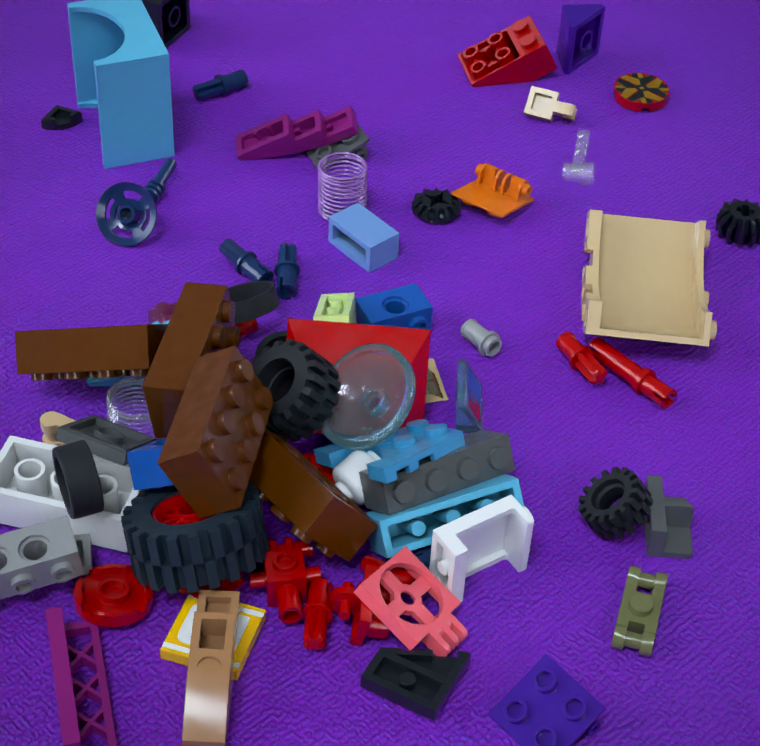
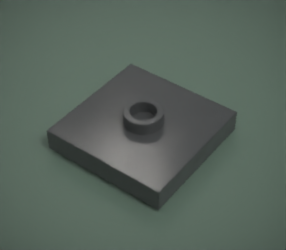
(104, 437)

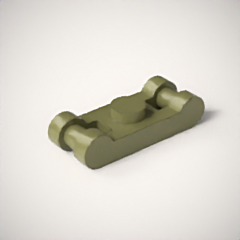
(639, 611)

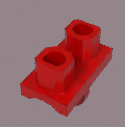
(364, 620)

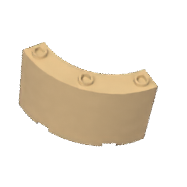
(646, 280)

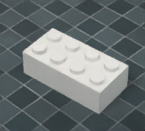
(33, 495)

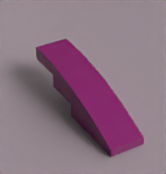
(286, 136)

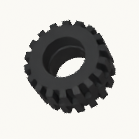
(301, 387)

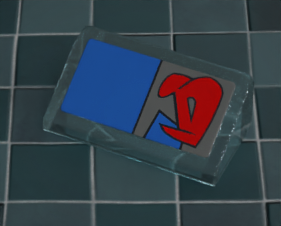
(468, 399)

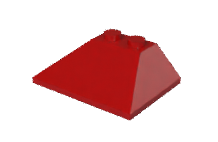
(337, 338)

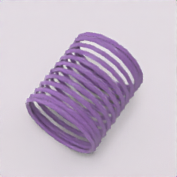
(341, 194)

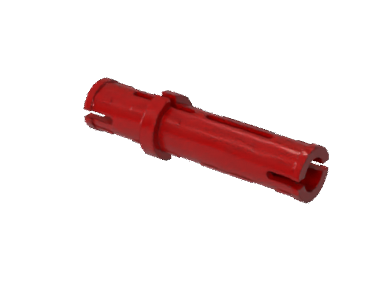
(641, 379)

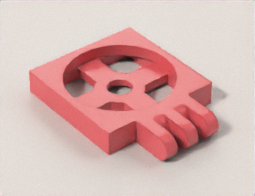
(437, 632)

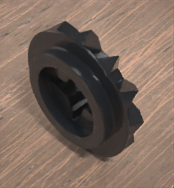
(445, 210)

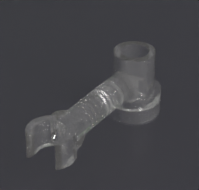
(579, 169)

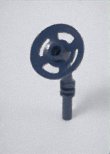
(131, 210)

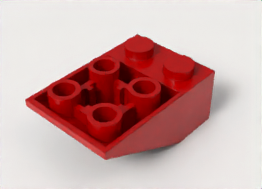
(508, 56)

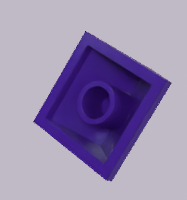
(579, 35)

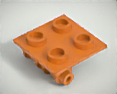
(495, 191)

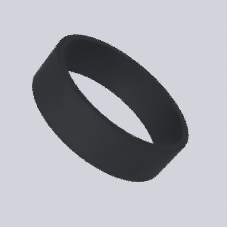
(253, 299)

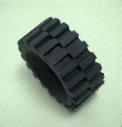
(180, 550)

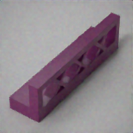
(66, 684)

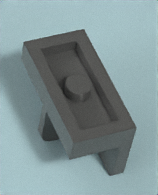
(669, 523)

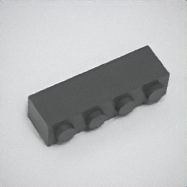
(482, 458)

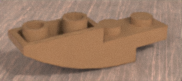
(210, 668)

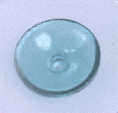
(373, 396)

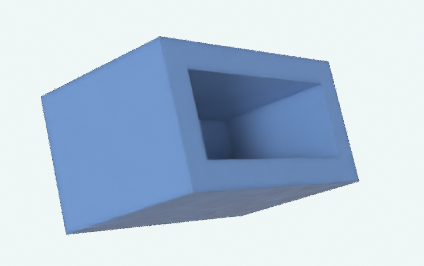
(363, 237)

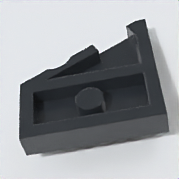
(415, 678)

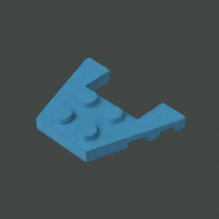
(400, 450)

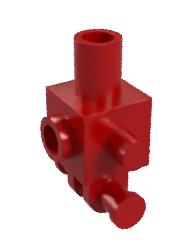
(286, 577)

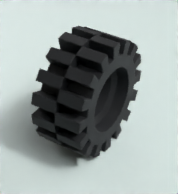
(623, 515)

